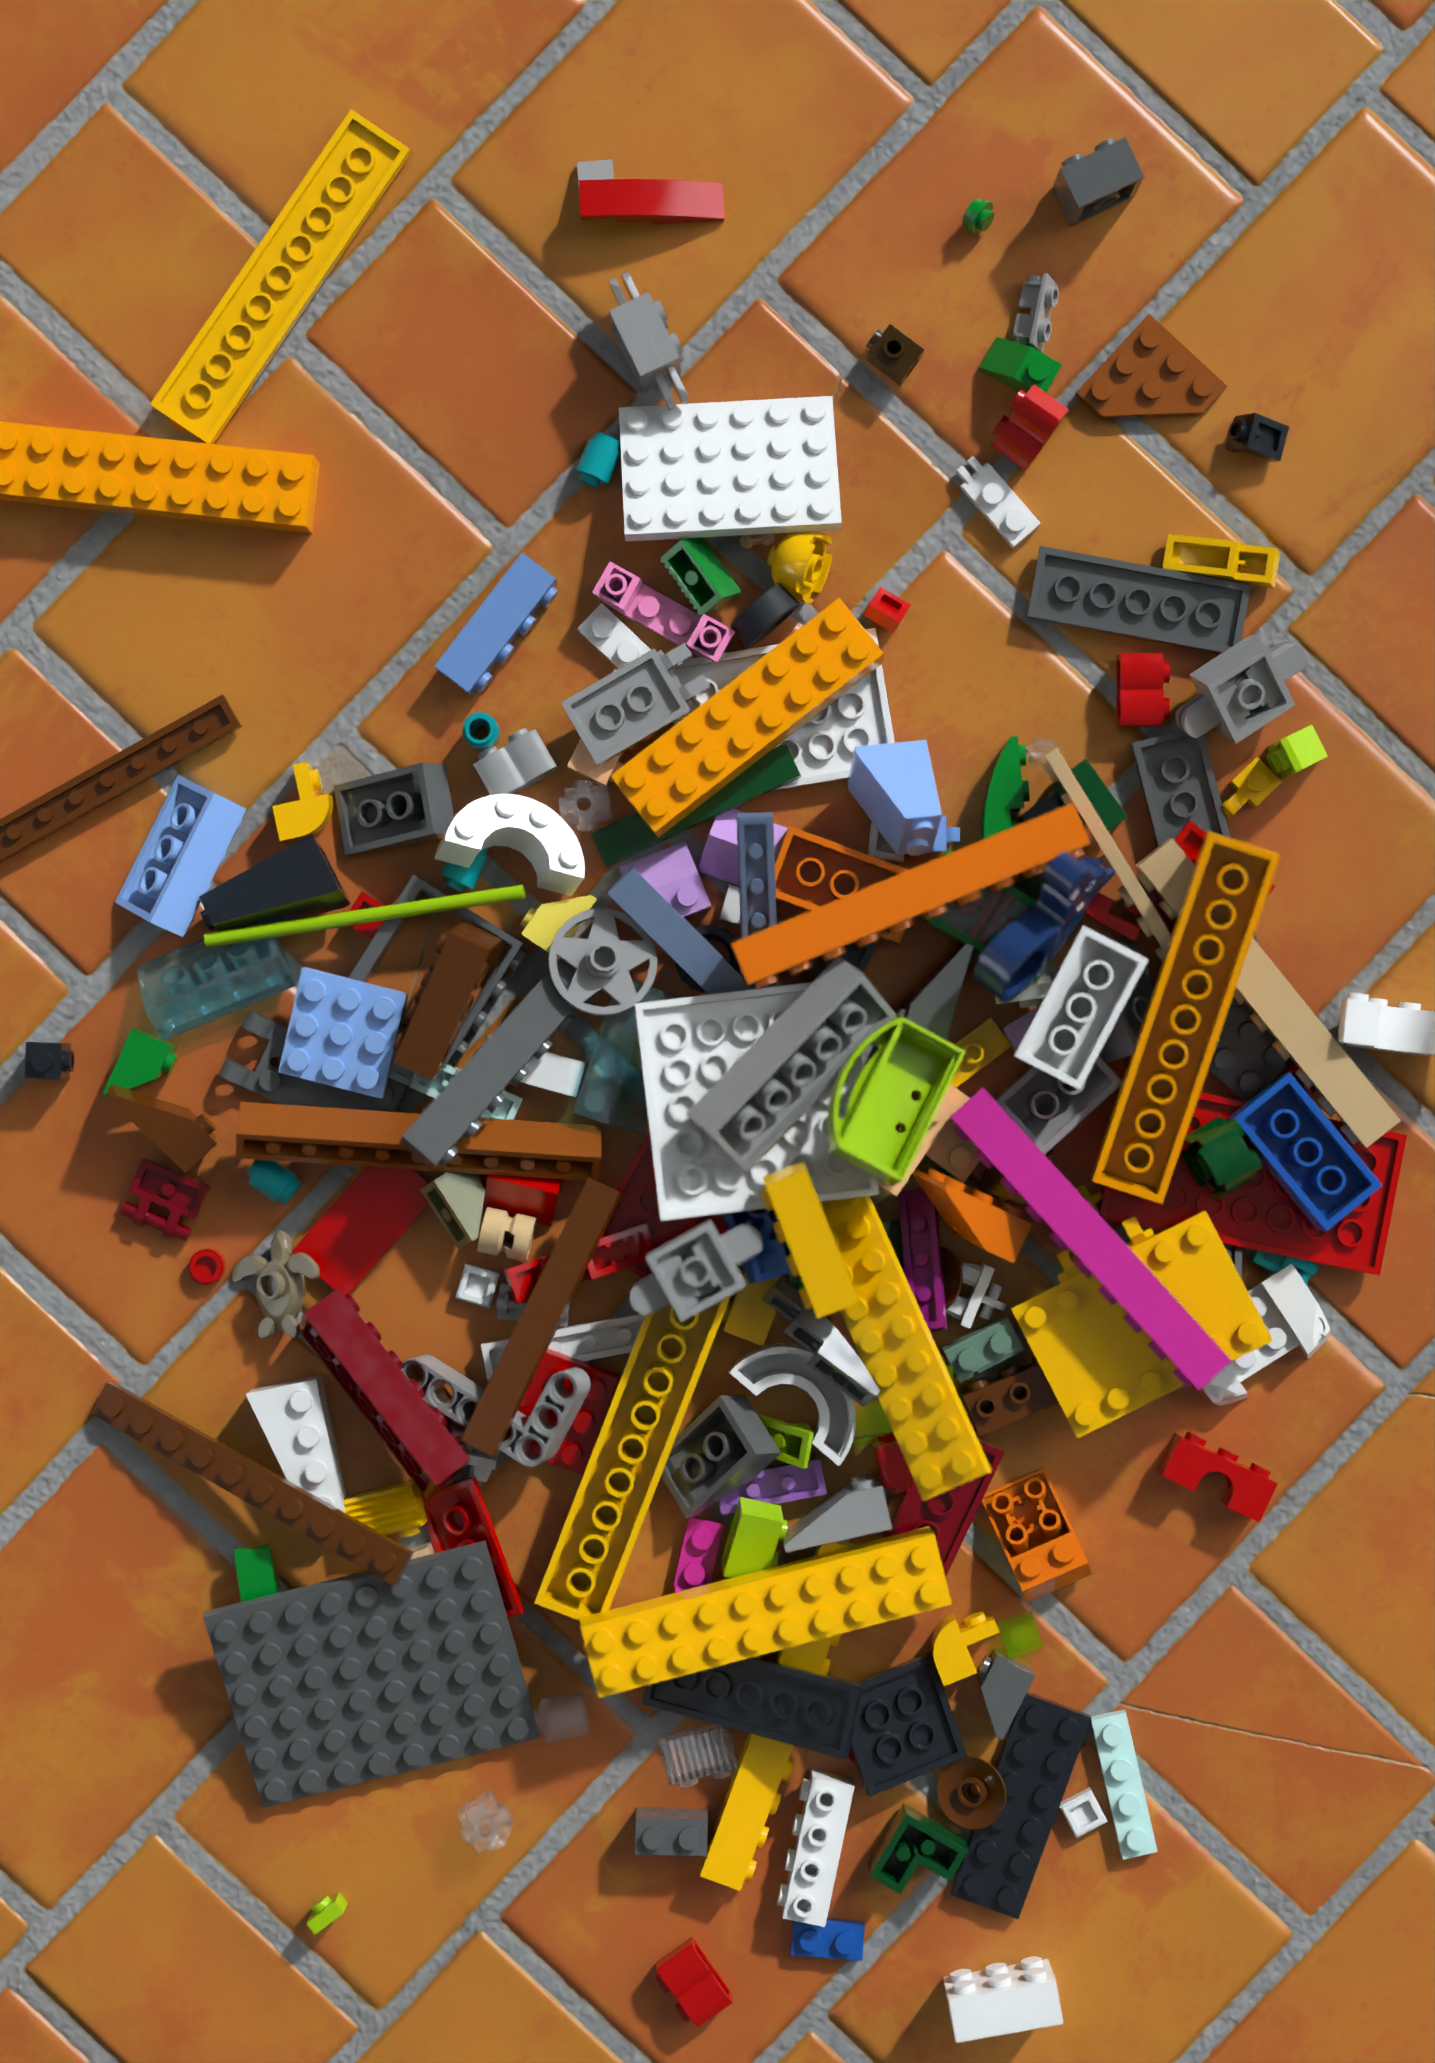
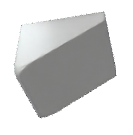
(595, 170)

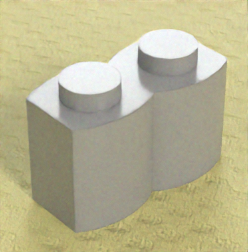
(516, 764)

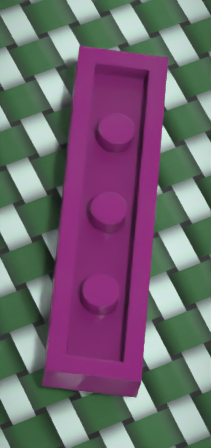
(923, 1256)

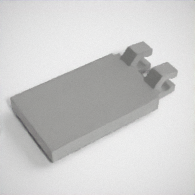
(633, 702)

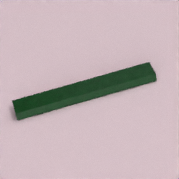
(633, 835)

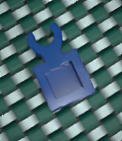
(772, 1258)

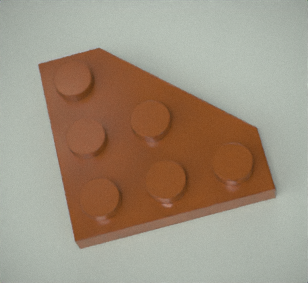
(1150, 378)

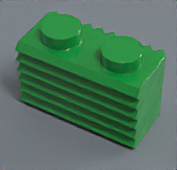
(700, 575)

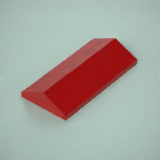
(460, 1518)

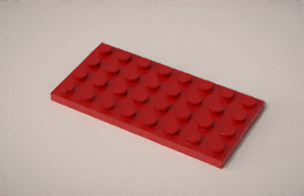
(1264, 1215)

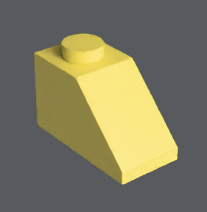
(545, 922)

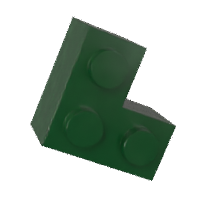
(915, 1841)

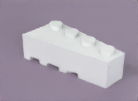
(302, 1435)

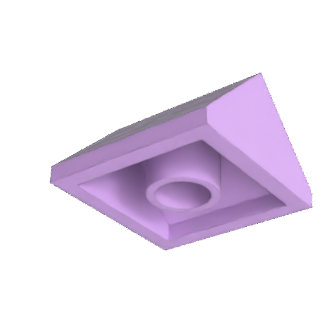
(721, 849)

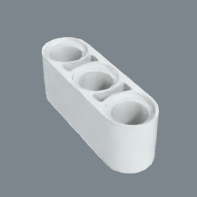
(554, 1073)

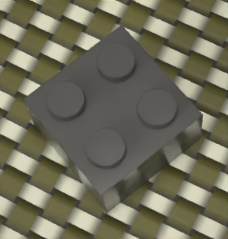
(1097, 180)

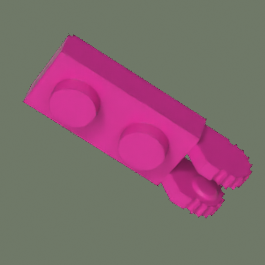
(698, 1553)

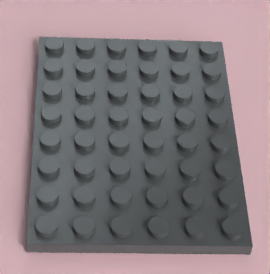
(372, 1675)

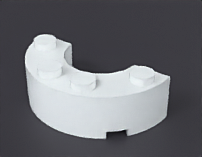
(524, 827)
(1375, 1026)
(787, 1365)

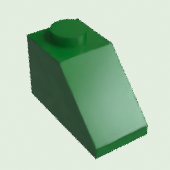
(1019, 366)
(142, 1061)

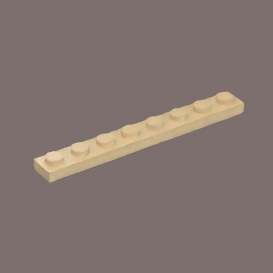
(1096, 831)

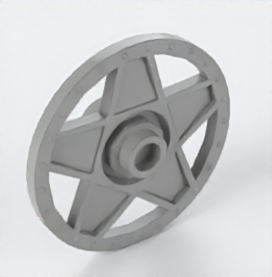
(602, 962)

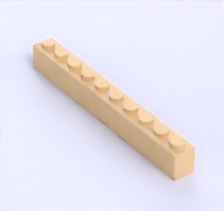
(1284, 1014)

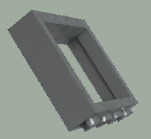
(492, 989)

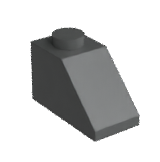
(1003, 1687)

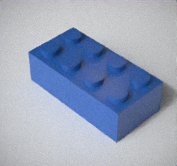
(1305, 1152)

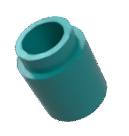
(598, 460)
(476, 722)
(462, 877)
(273, 1180)

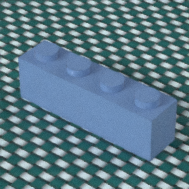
(497, 624)

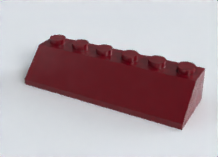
(383, 1392)

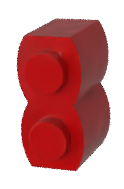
(1029, 426)
(1140, 690)
(891, 1464)
(693, 1983)

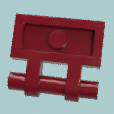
(169, 1189)

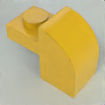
(310, 813)
(951, 1642)

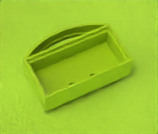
(904, 1063)

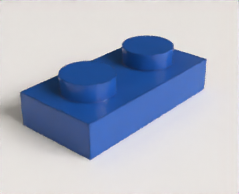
(836, 1940)

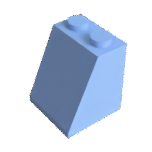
(898, 793)

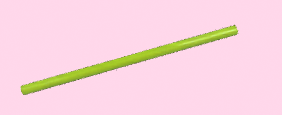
(364, 916)

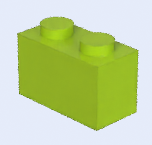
(753, 1538)

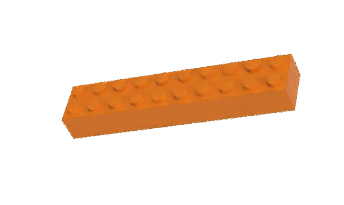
(910, 894)

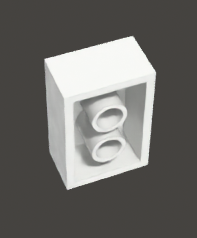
(1002, 1999)

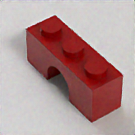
(1247, 1488)

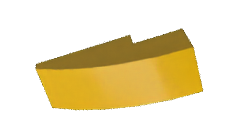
(1222, 560)

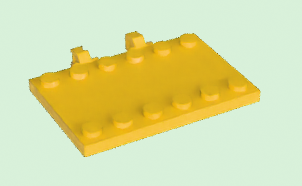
(1099, 1360)

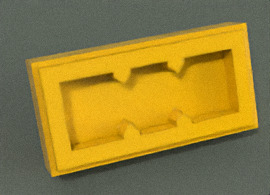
(981, 1048)

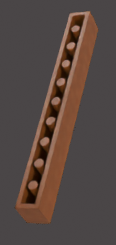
(374, 1139)

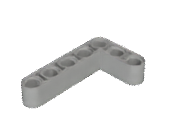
(523, 1428)

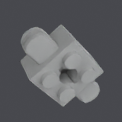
(645, 342)
(1252, 701)
(696, 1269)

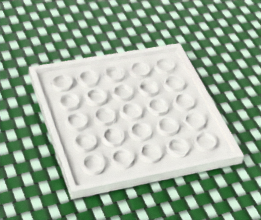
(683, 1055)

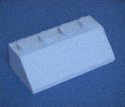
(180, 856)

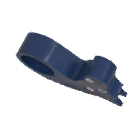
(1035, 938)

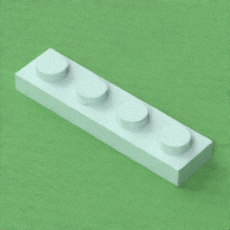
(1123, 1784)

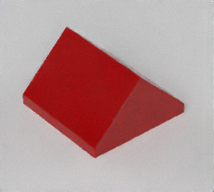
(524, 1196)

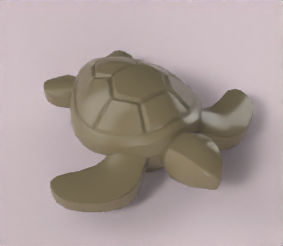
(279, 1284)

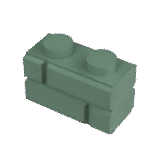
(982, 1348)

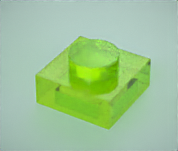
(1020, 1634)

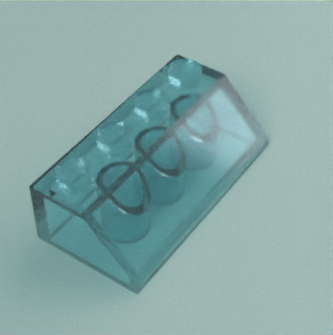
(207, 983)
(614, 1078)

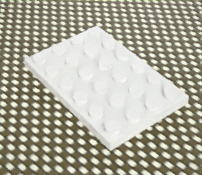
(729, 468)
(826, 742)

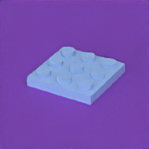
(343, 1032)

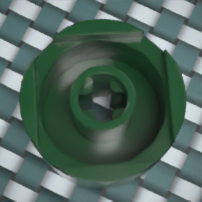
(1220, 1157)

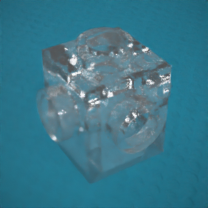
(597, 813)
(482, 1811)

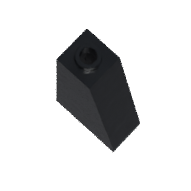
(279, 889)

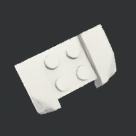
(1291, 1319)

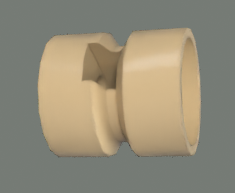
(494, 1230)

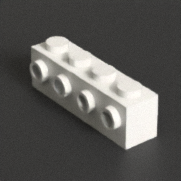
(817, 1847)

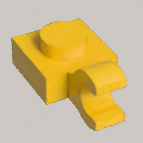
(1251, 786)

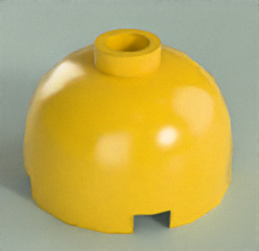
(801, 563)

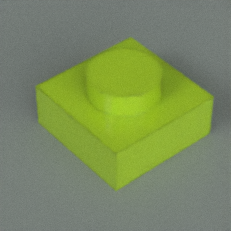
(326, 1911)

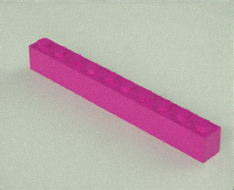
(1091, 1239)

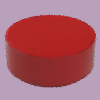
(207, 1266)

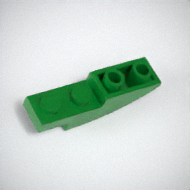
(1005, 790)

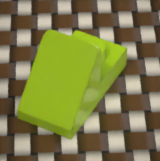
(792, 1440)

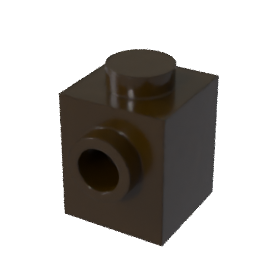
(893, 353)

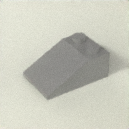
(847, 1513)

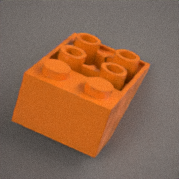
(975, 1215)
(1036, 1535)

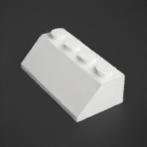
(1081, 1007)

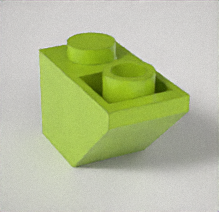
(1295, 752)

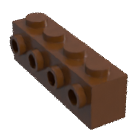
(1007, 1397)

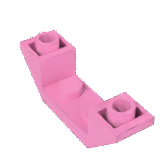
(661, 614)

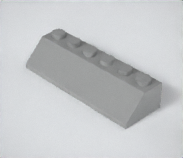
(790, 1064)

